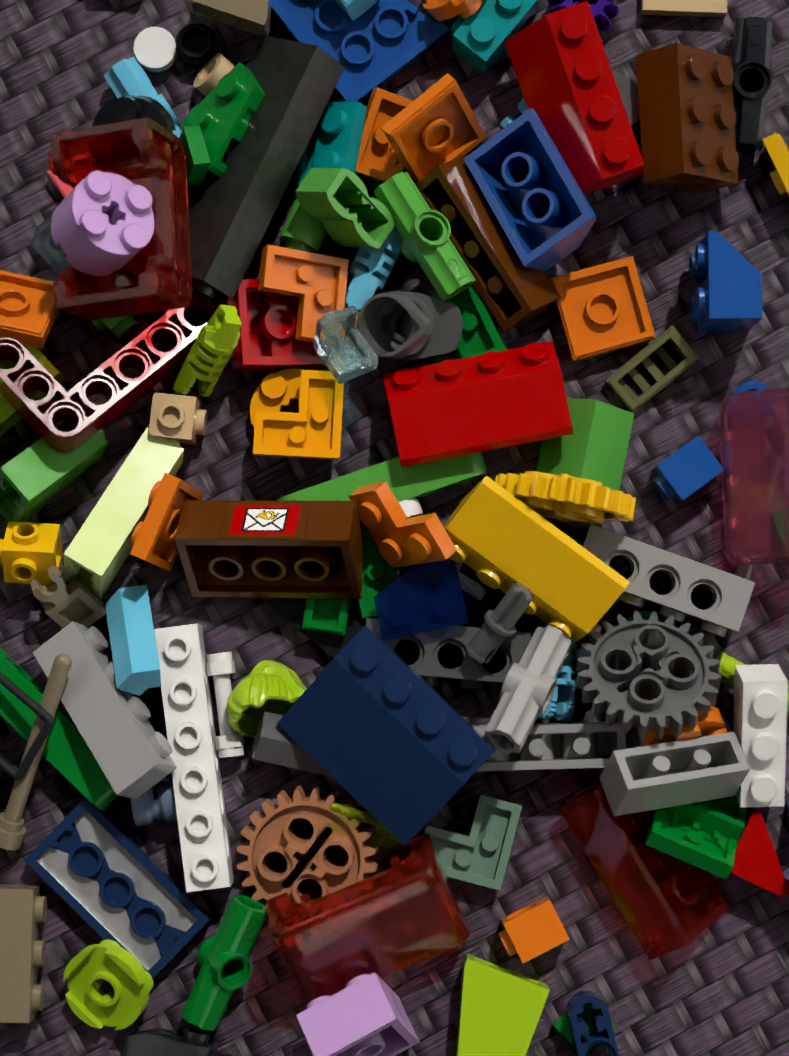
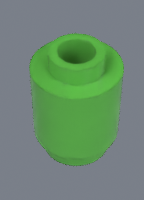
(302, 230)

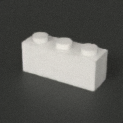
(761, 732)

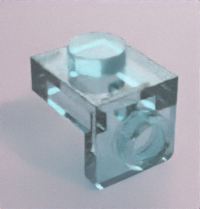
(343, 345)

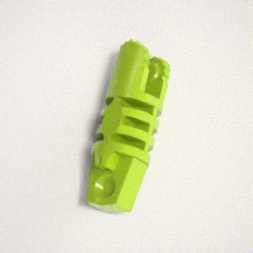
(210, 352)

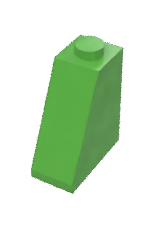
(42, 473)

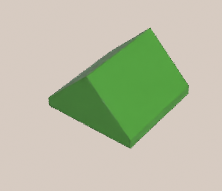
(596, 446)

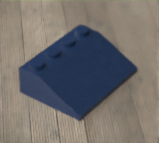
(385, 735)

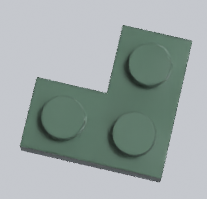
(486, 851)

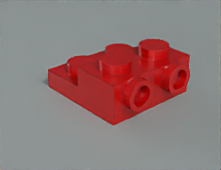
(268, 331)

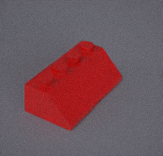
(576, 96)
(477, 403)

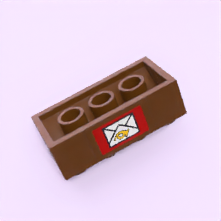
(271, 549)

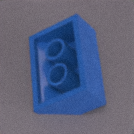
(532, 192)

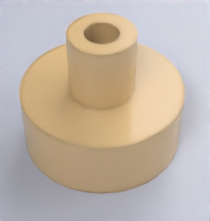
(212, 73)

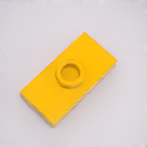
(780, 156)

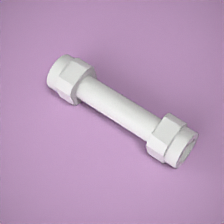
(220, 667)

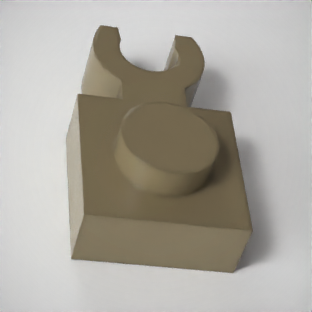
(68, 602)

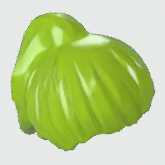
(267, 688)

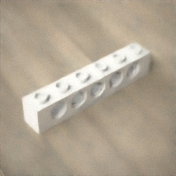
(194, 752)

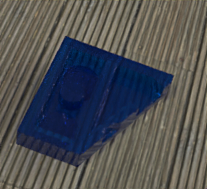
(421, 601)

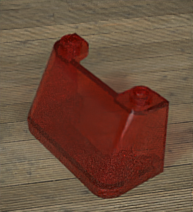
(370, 924)

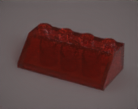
(655, 892)

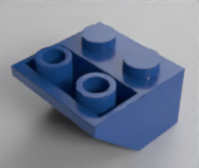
(726, 287)

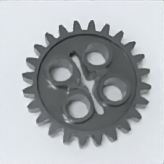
(648, 663)

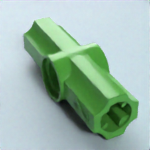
(411, 218)

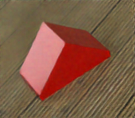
(757, 858)

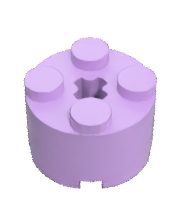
(103, 223)

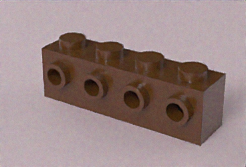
(506, 286)

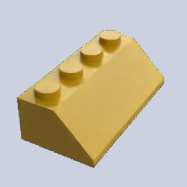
(516, 545)

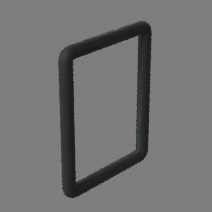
(42, 713)

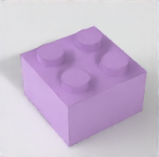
(358, 1021)

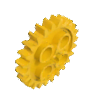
(568, 497)

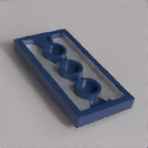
(117, 887)

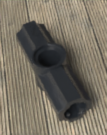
(752, 60)

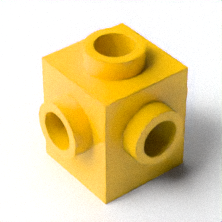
(29, 551)

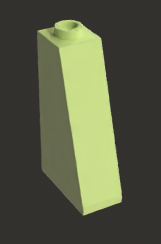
(106, 534)

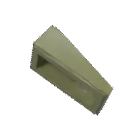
(681, 345)

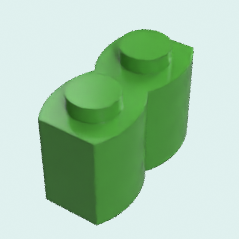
(345, 207)

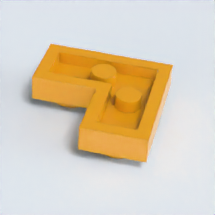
(312, 431)

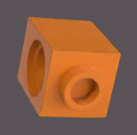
(532, 930)

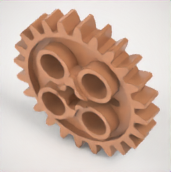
(277, 834)

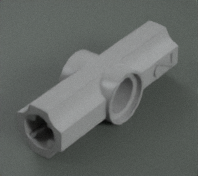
(527, 689)

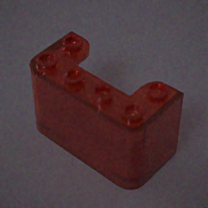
(161, 272)

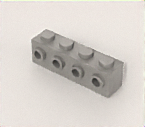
(106, 717)

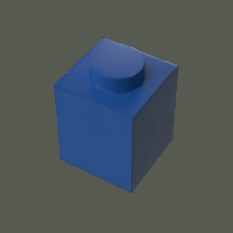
(686, 471)

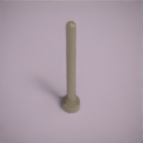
(11, 821)

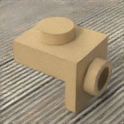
(177, 418)

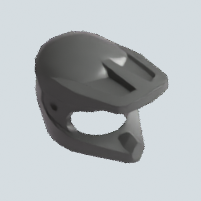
(410, 325)

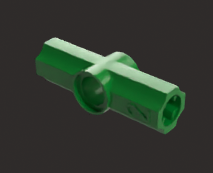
(224, 962)

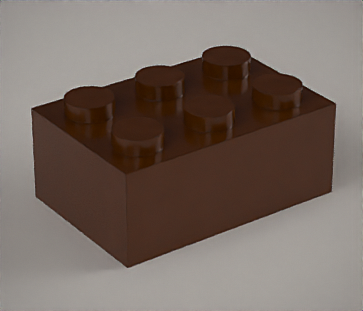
(687, 118)

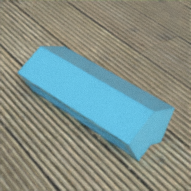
(133, 640)

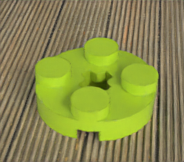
(122, 971)

